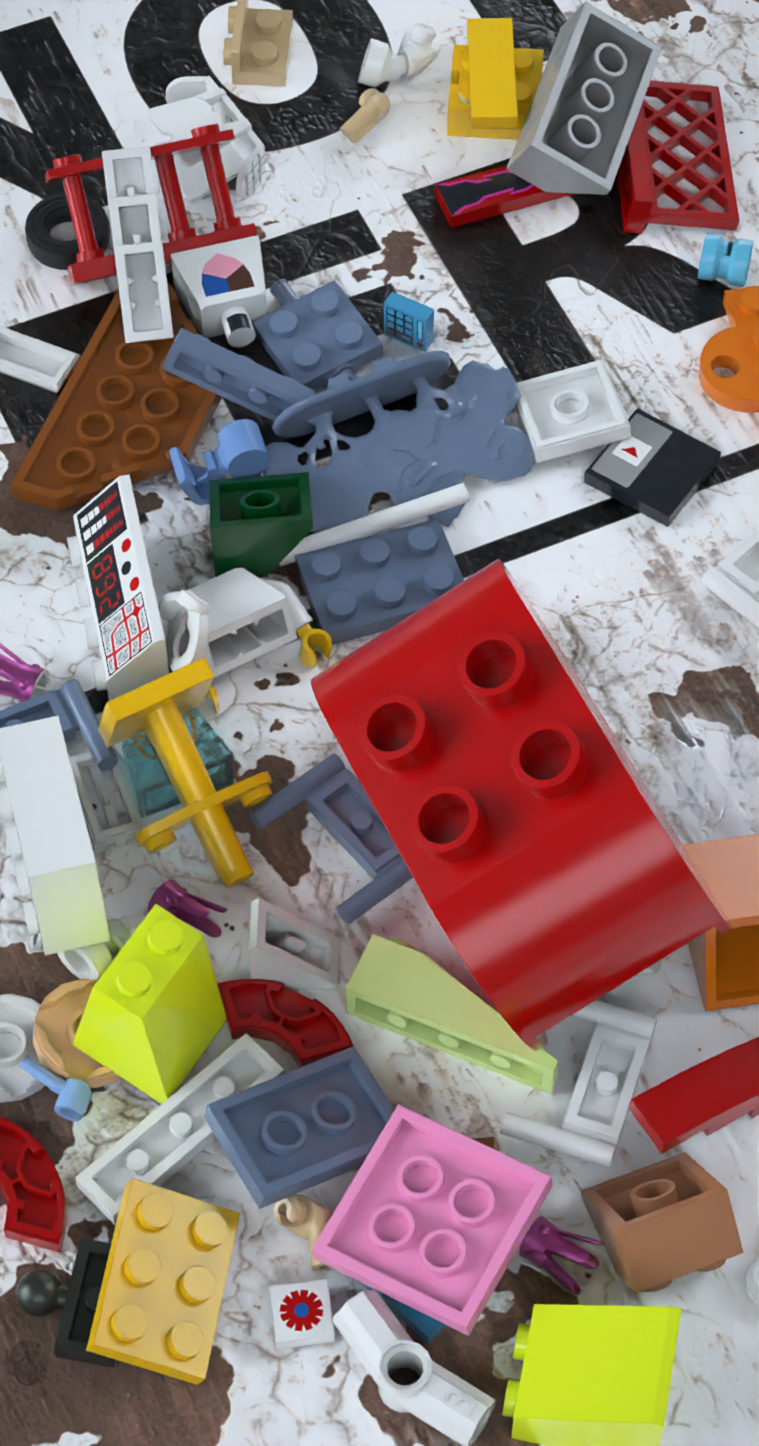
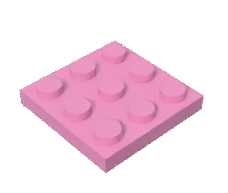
(433, 1219)

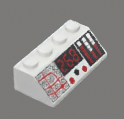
(119, 592)

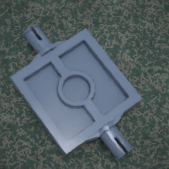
(316, 335)

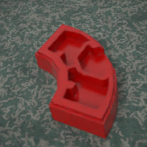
(282, 1017)
(31, 1190)

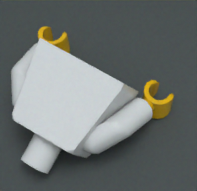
(252, 619)

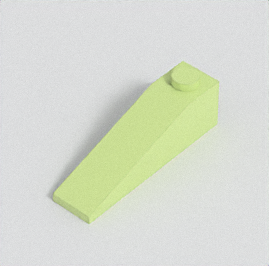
(423, 1002)

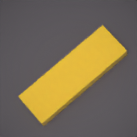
(492, 73)

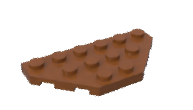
(115, 417)

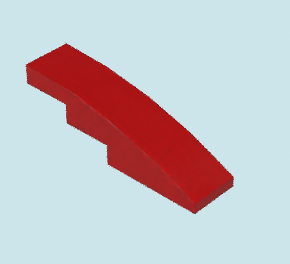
(701, 1097)

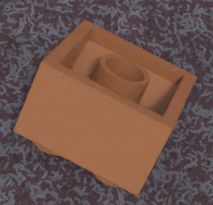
(663, 1222)

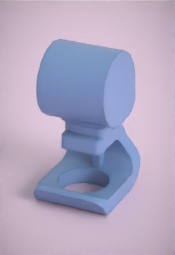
(239, 453)

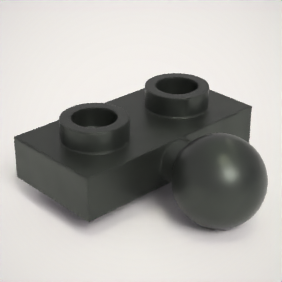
(42, 1293)

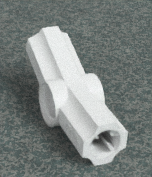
(385, 1346)

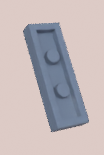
(232, 375)

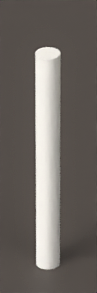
(382, 520)

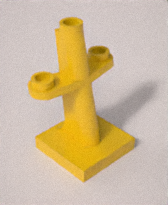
(157, 713)

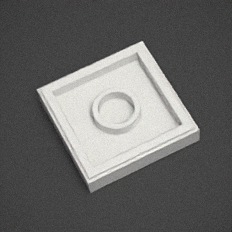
(571, 411)

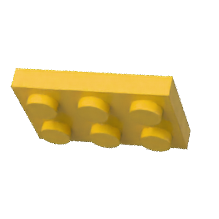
(164, 1282)

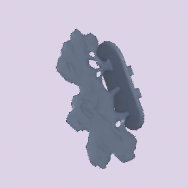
(406, 450)

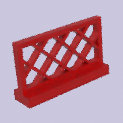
(639, 178)

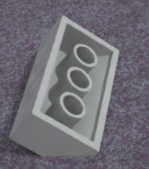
(585, 105)

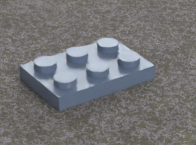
(377, 579)
(301, 1126)

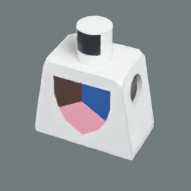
(222, 288)

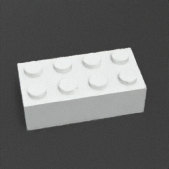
(50, 838)

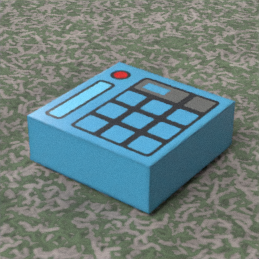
(408, 321)

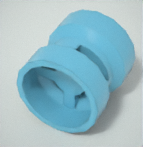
(725, 259)

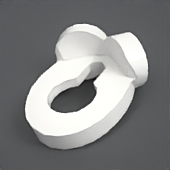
(183, 609)

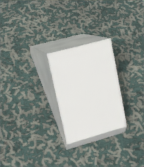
(291, 949)

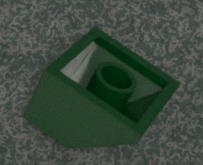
(258, 520)

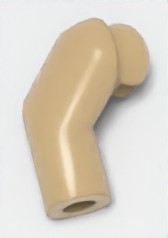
(373, 109)
(305, 1219)

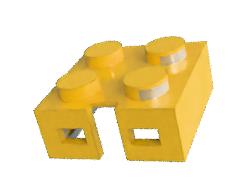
(528, 75)

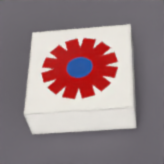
(301, 1314)

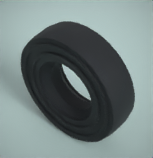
(54, 211)

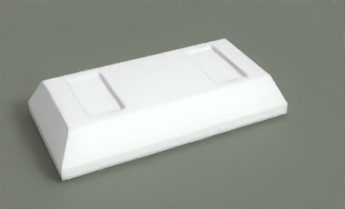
(35, 360)

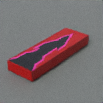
(488, 195)

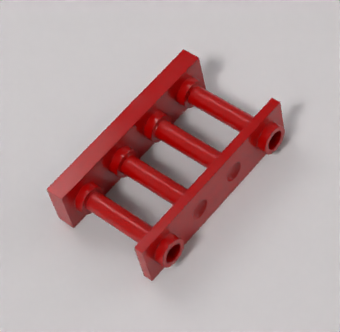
(93, 263)

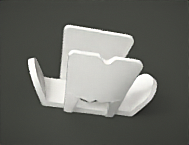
(198, 103)

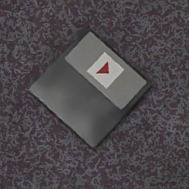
(653, 469)

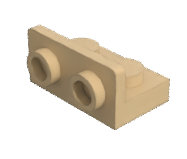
(258, 45)

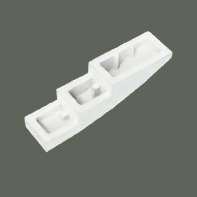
(137, 244)

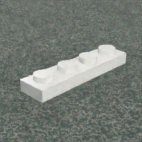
(176, 1128)

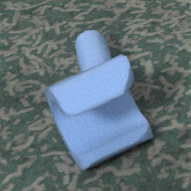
(73, 1093)

